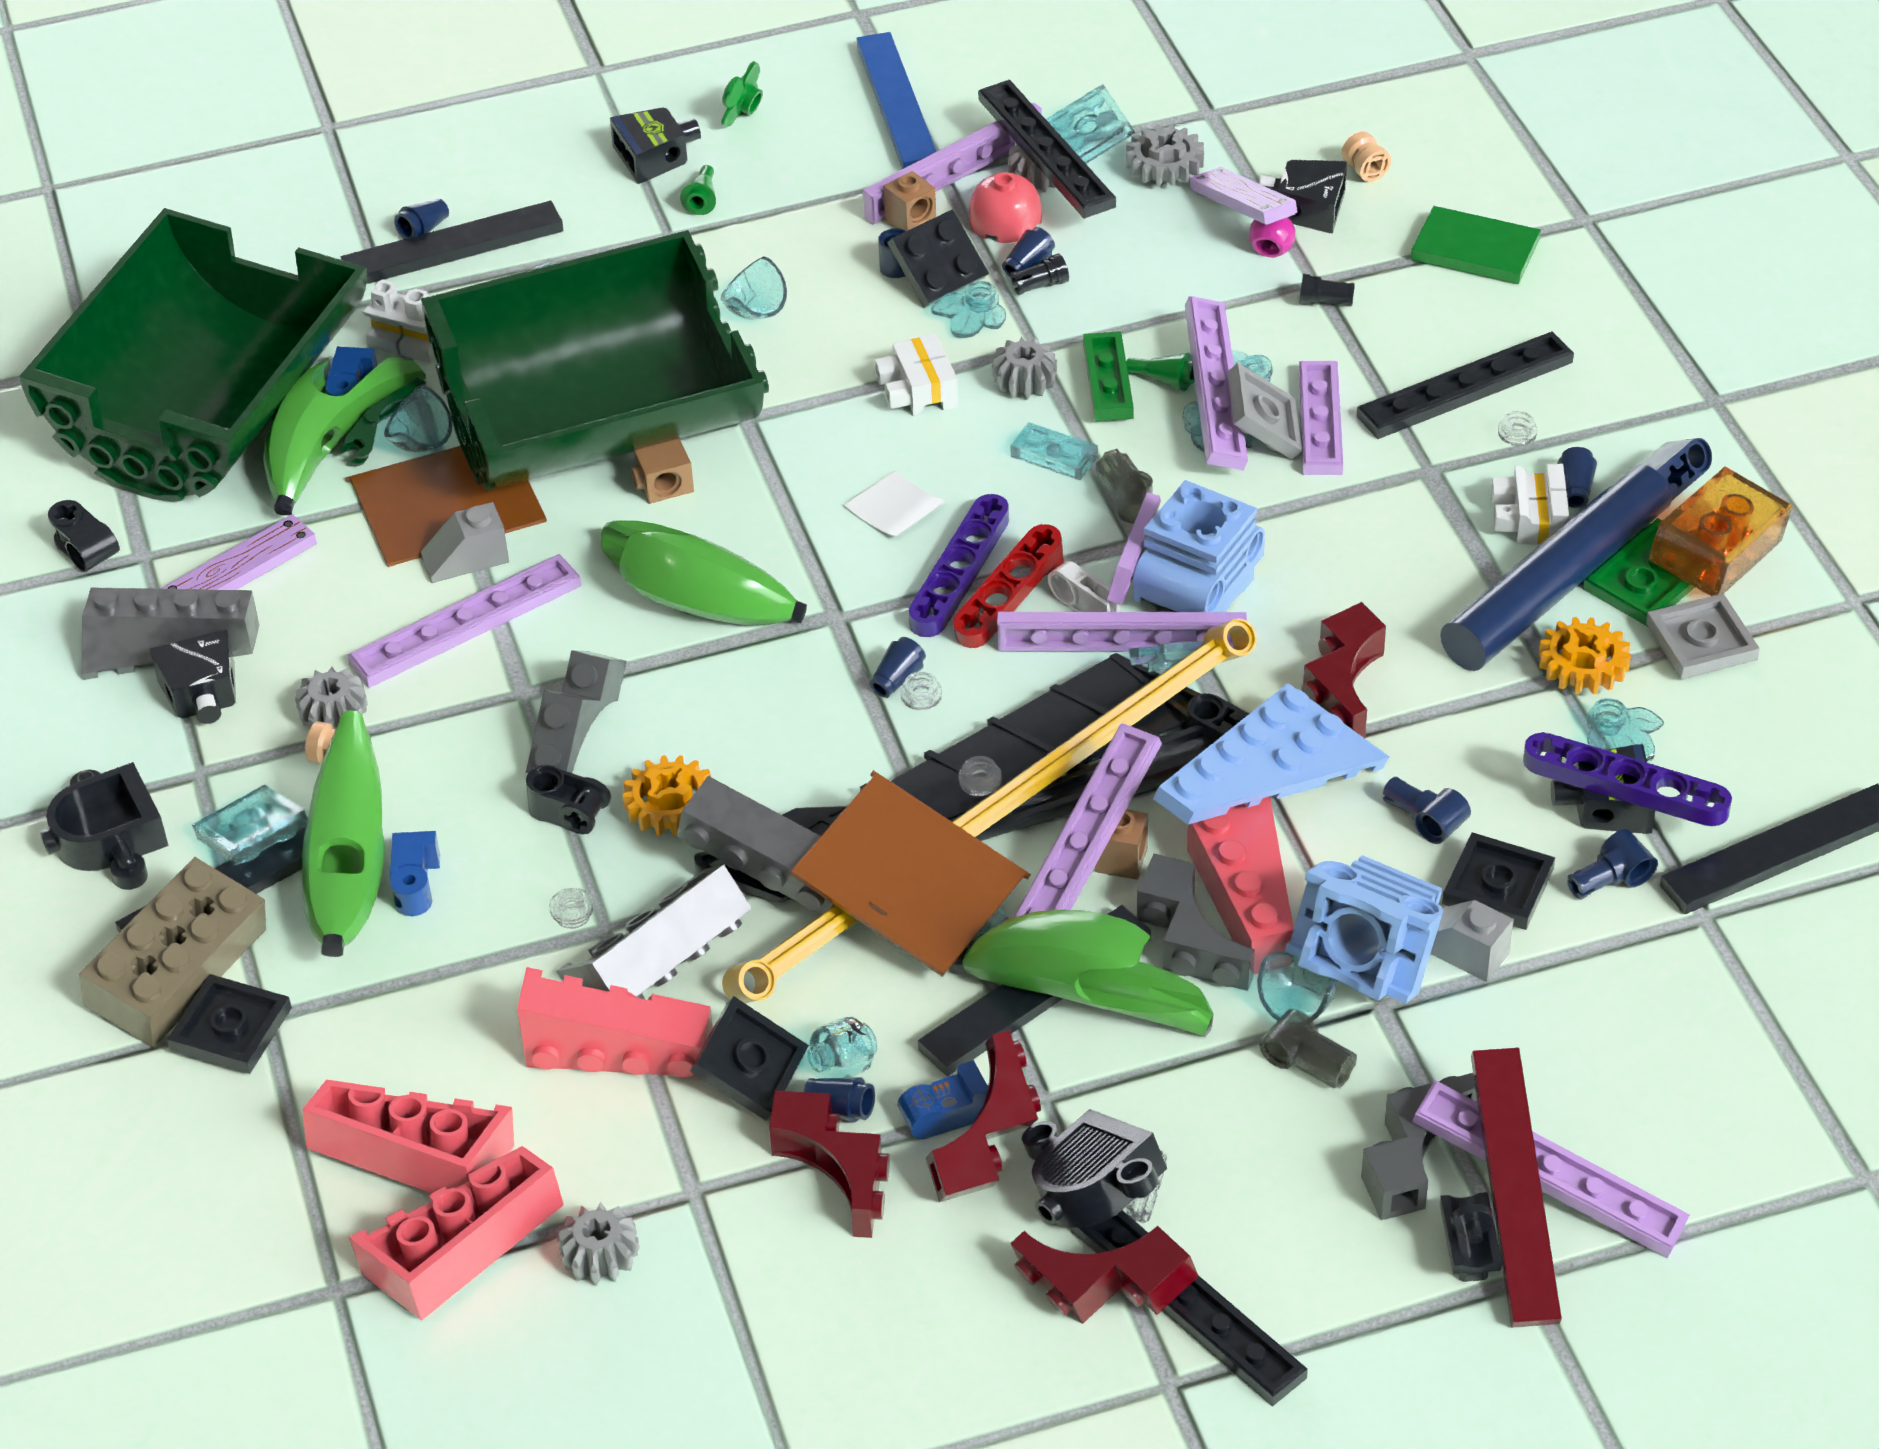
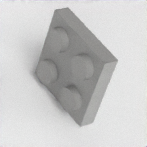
(1264, 411)
(1702, 636)

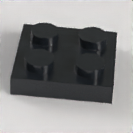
(938, 258)
(1500, 878)
(229, 1023)
(748, 1057)

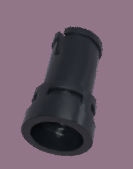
(1048, 272)
(1326, 291)

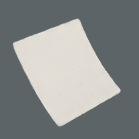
(893, 504)

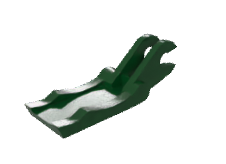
(363, 433)

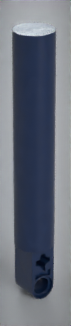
(1573, 553)

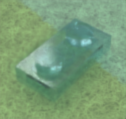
(1054, 451)
(1162, 656)

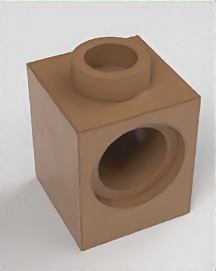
(909, 201)
(663, 471)
(1126, 847)

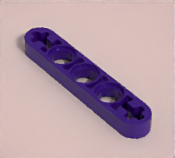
(958, 578)
(1640, 793)

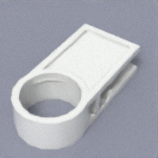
(1080, 589)

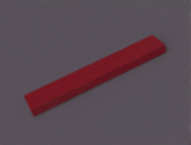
(1515, 1188)

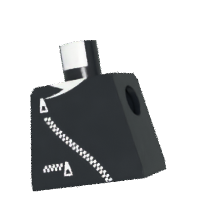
(1316, 188)
(197, 675)

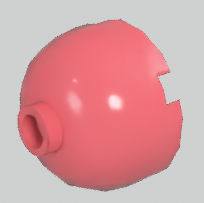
(1004, 207)

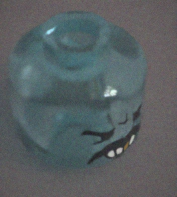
(842, 1048)

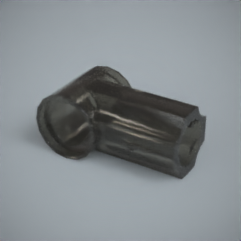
(1124, 483)
(1298, 1043)

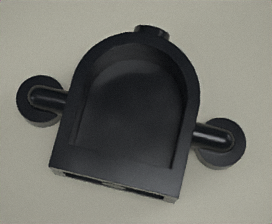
(105, 824)
(1091, 1168)

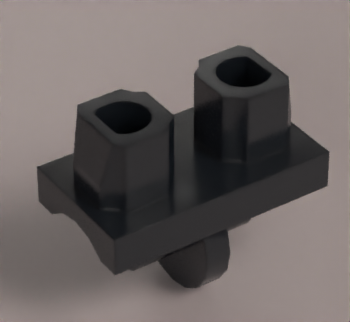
(1470, 1236)

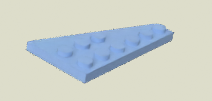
(1273, 751)

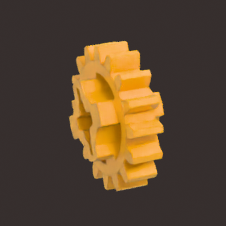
(1584, 655)
(667, 793)

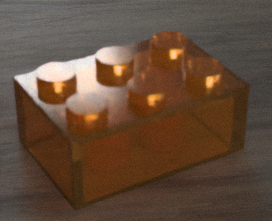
(1720, 532)

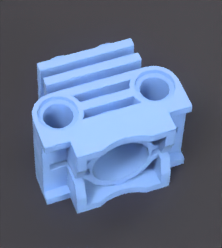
(1198, 551)
(1367, 927)

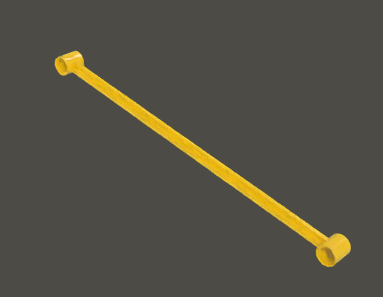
(1011, 795)

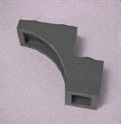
(567, 715)
(1190, 942)
(1395, 1168)

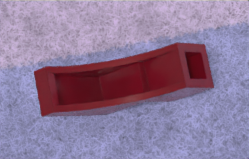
(1347, 646)
(1009, 1106)
(809, 1132)
(1146, 1271)

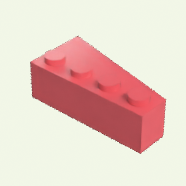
(1245, 876)
(608, 1030)
(406, 1135)

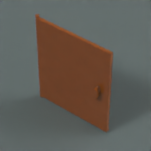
(418, 496)
(909, 874)

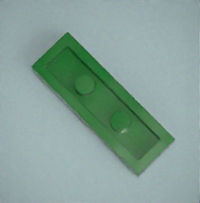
(1108, 376)

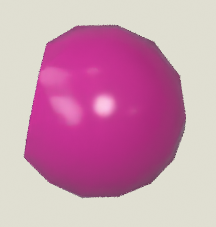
(1272, 239)

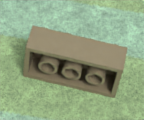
(170, 949)

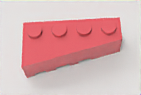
(458, 1234)

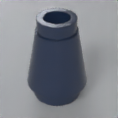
(420, 217)
(1029, 250)
(1579, 475)
(898, 662)
(849, 1096)

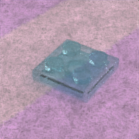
(1092, 124)
(250, 824)

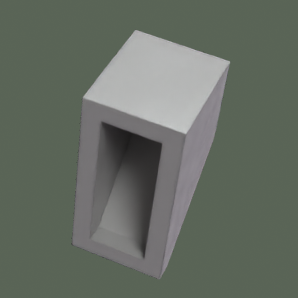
(466, 544)
(1473, 938)

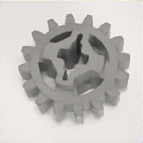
(1165, 155)

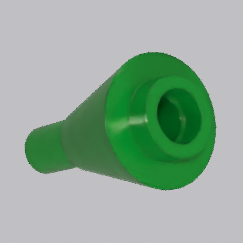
(699, 194)
(1171, 370)

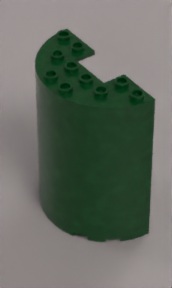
(185, 355)
(589, 360)

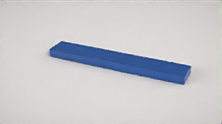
(895, 98)

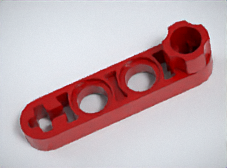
(1041, 552)

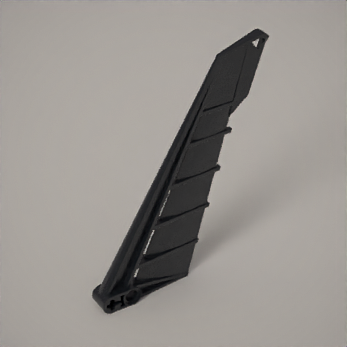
(1030, 735)

